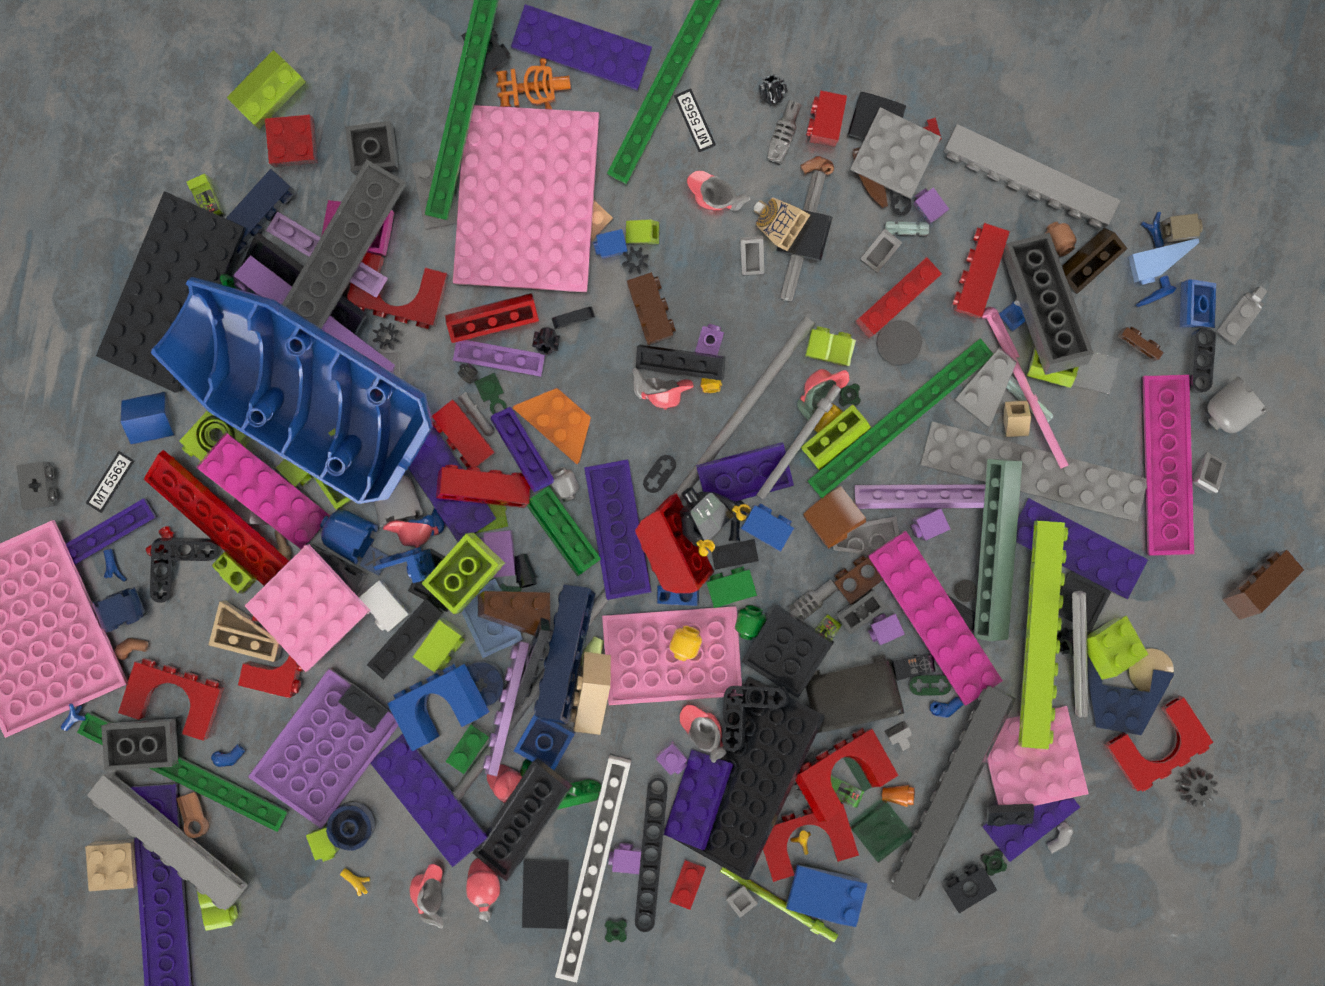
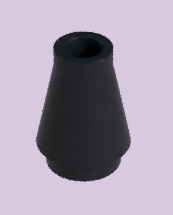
(524, 571)

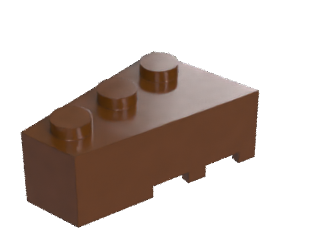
(651, 308)
(1263, 585)
(515, 609)

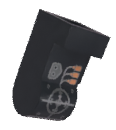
(913, 666)

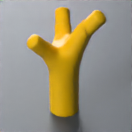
(802, 839)
(355, 881)

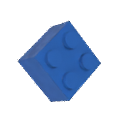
(767, 527)
(544, 740)

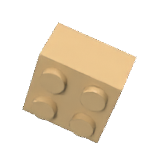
(111, 865)

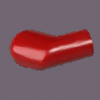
(164, 532)

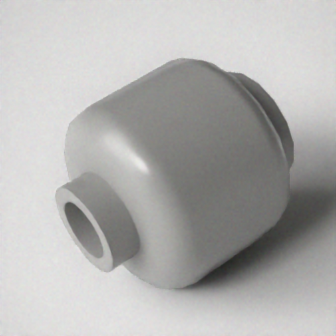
(564, 484)

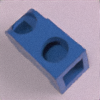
(671, 598)

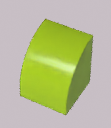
(642, 232)

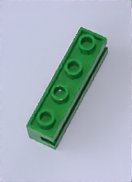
(563, 531)

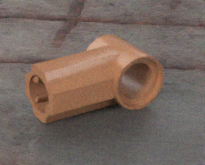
(192, 811)

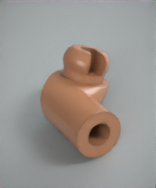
(818, 163)
(125, 647)

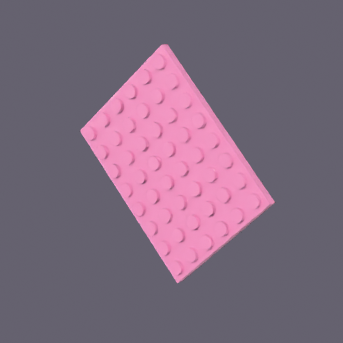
(526, 199)
(48, 633)

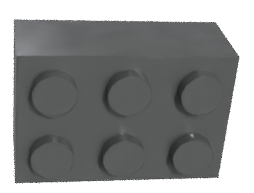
(139, 744)

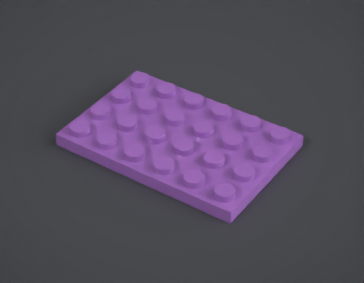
(321, 752)

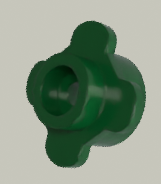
(854, 399)
(1000, 865)
(620, 926)

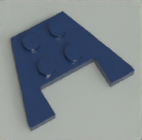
(1123, 707)

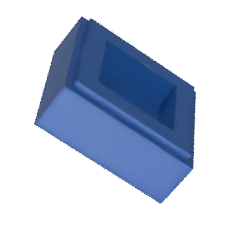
(1012, 316)

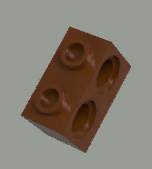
(862, 583)

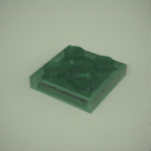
(881, 831)

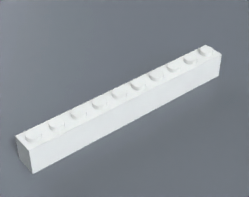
(593, 868)

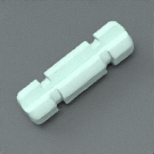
(907, 228)

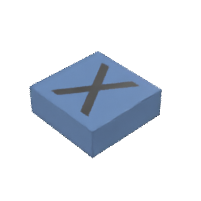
(372, 559)

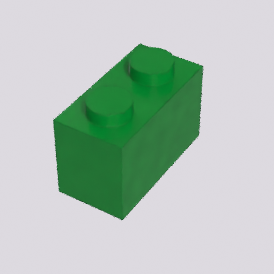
(731, 587)
(468, 747)

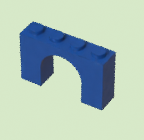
(454, 686)

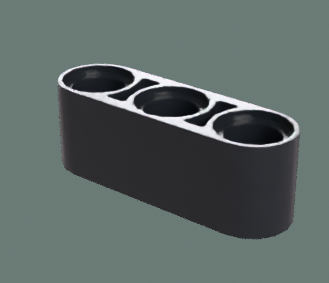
(1208, 352)

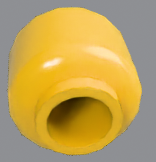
(685, 643)

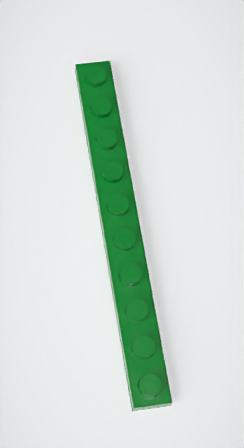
(662, 89)
(461, 108)
(900, 418)
(205, 783)

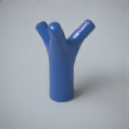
(1155, 231)
(111, 566)
(72, 717)

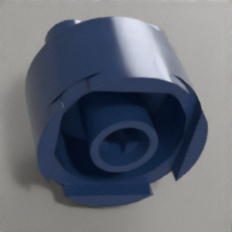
(119, 608)
(492, 677)
(350, 838)

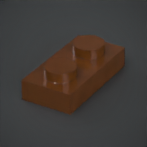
(1148, 348)

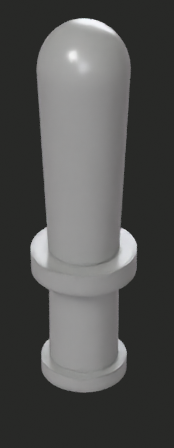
(482, 422)

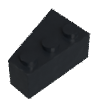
(347, 572)

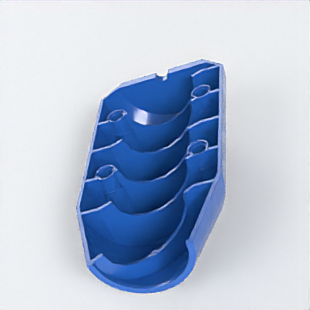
(293, 386)

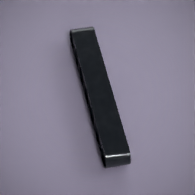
(651, 864)

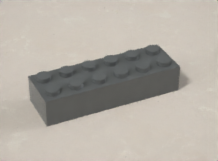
(1047, 303)

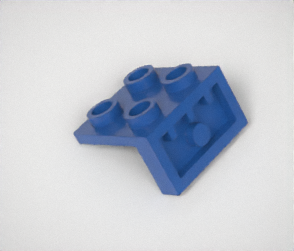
(419, 563)

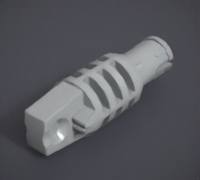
(784, 133)
(812, 601)

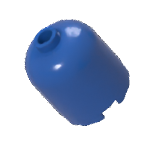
(347, 534)

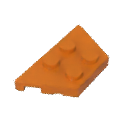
(558, 421)

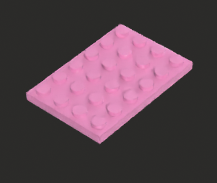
(646, 667)

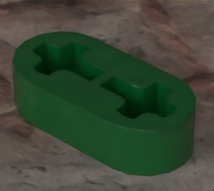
(929, 691)

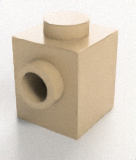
(1017, 418)

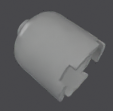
(1234, 407)
(400, 505)

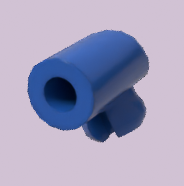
(945, 710)

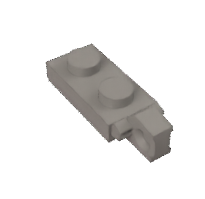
(1241, 316)

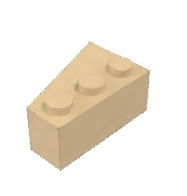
(239, 633)
(592, 694)

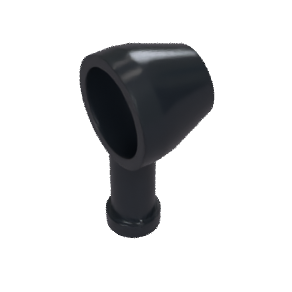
(735, 524)

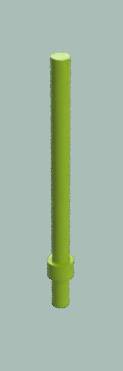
(815, 925)

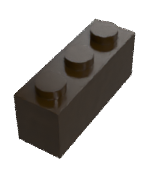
(1092, 259)

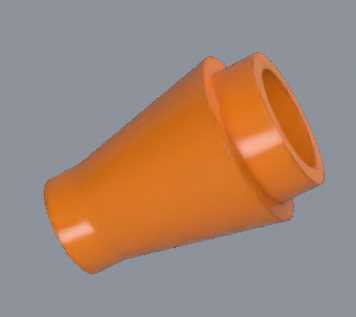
(899, 795)

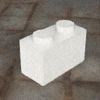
(384, 606)

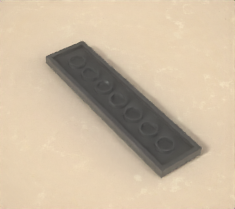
(344, 243)

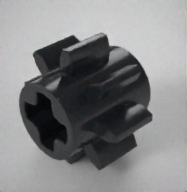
(773, 88)
(639, 255)
(383, 329)
(546, 341)
(1066, 641)

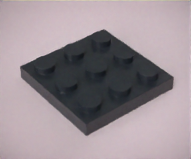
(787, 651)

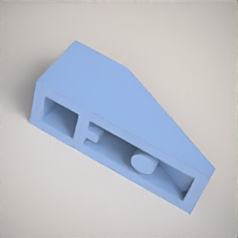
(1155, 262)

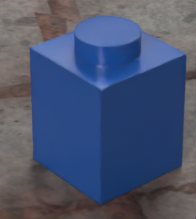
(610, 244)

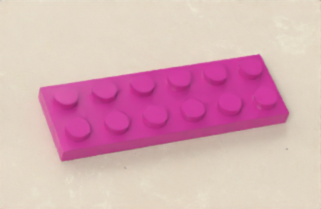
(263, 490)

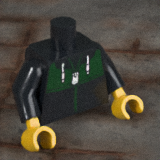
(706, 515)

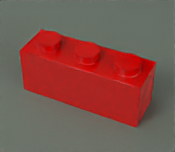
(462, 435)

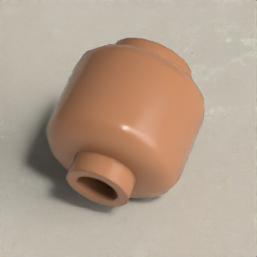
(1062, 238)

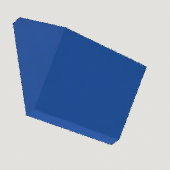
(1197, 304)
(147, 418)

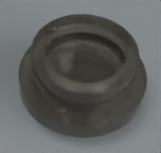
(468, 373)
(965, 590)

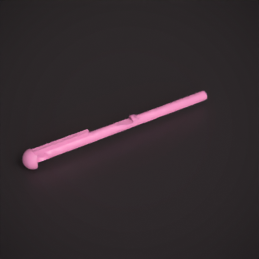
(1007, 345)

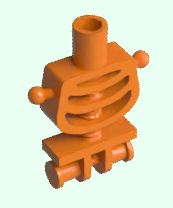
(553, 84)

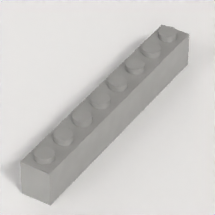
(1031, 176)
(167, 841)

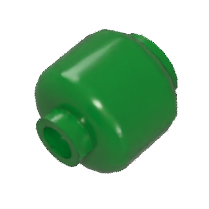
(750, 622)

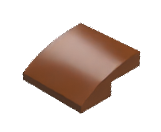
(834, 517)

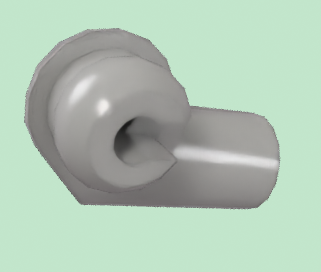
(1063, 839)

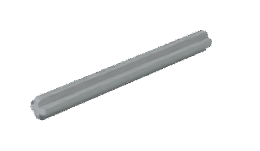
(796, 261)
(1080, 653)

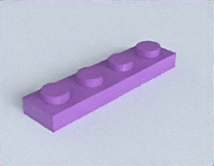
(499, 357)

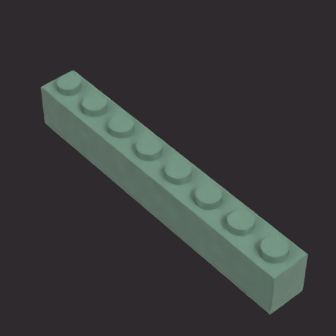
(997, 549)

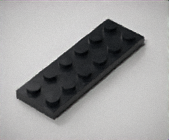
(289, 269)
(522, 819)

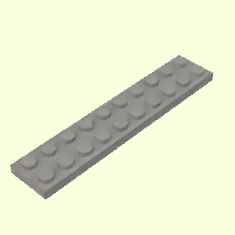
(1076, 484)

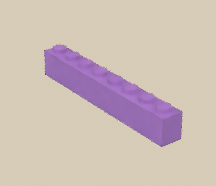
(259, 280)

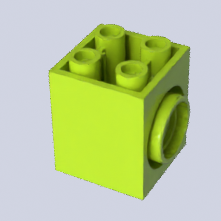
(204, 435)

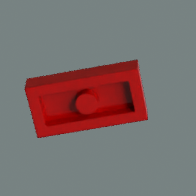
(687, 884)

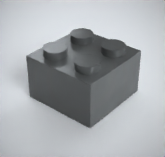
(373, 143)

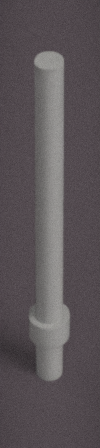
(824, 405)

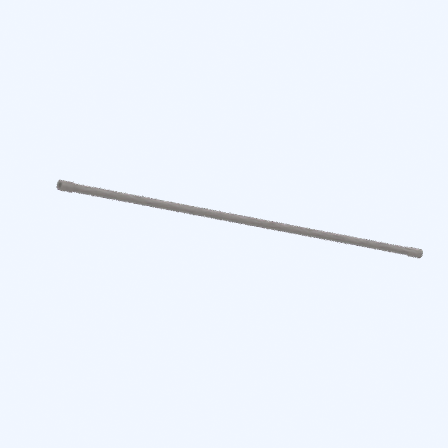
(798, 335)

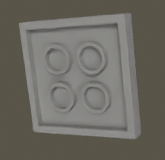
(895, 153)

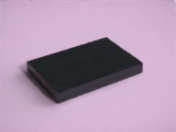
(545, 894)

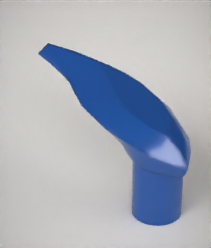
(1166, 290)

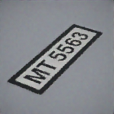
(694, 120)
(110, 481)

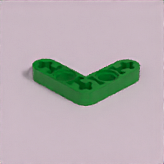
(586, 790)

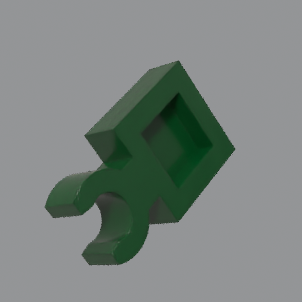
(490, 389)

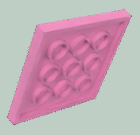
(307, 608)
(1036, 774)

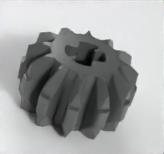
(1205, 793)

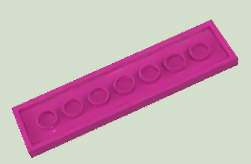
(1168, 465)
(934, 617)

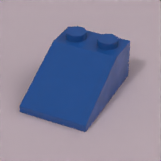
(827, 895)

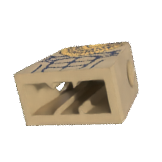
(780, 221)

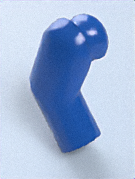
(222, 760)

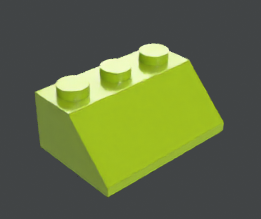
(266, 89)

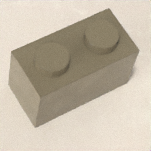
(1181, 228)

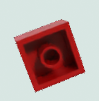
(828, 117)
(291, 140)

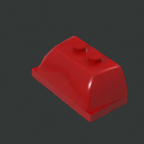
(669, 552)

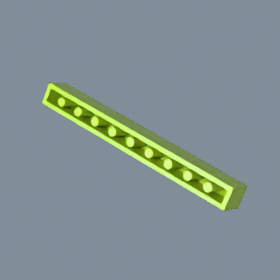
(1041, 634)

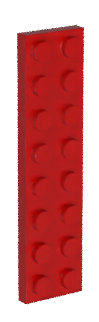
(214, 518)

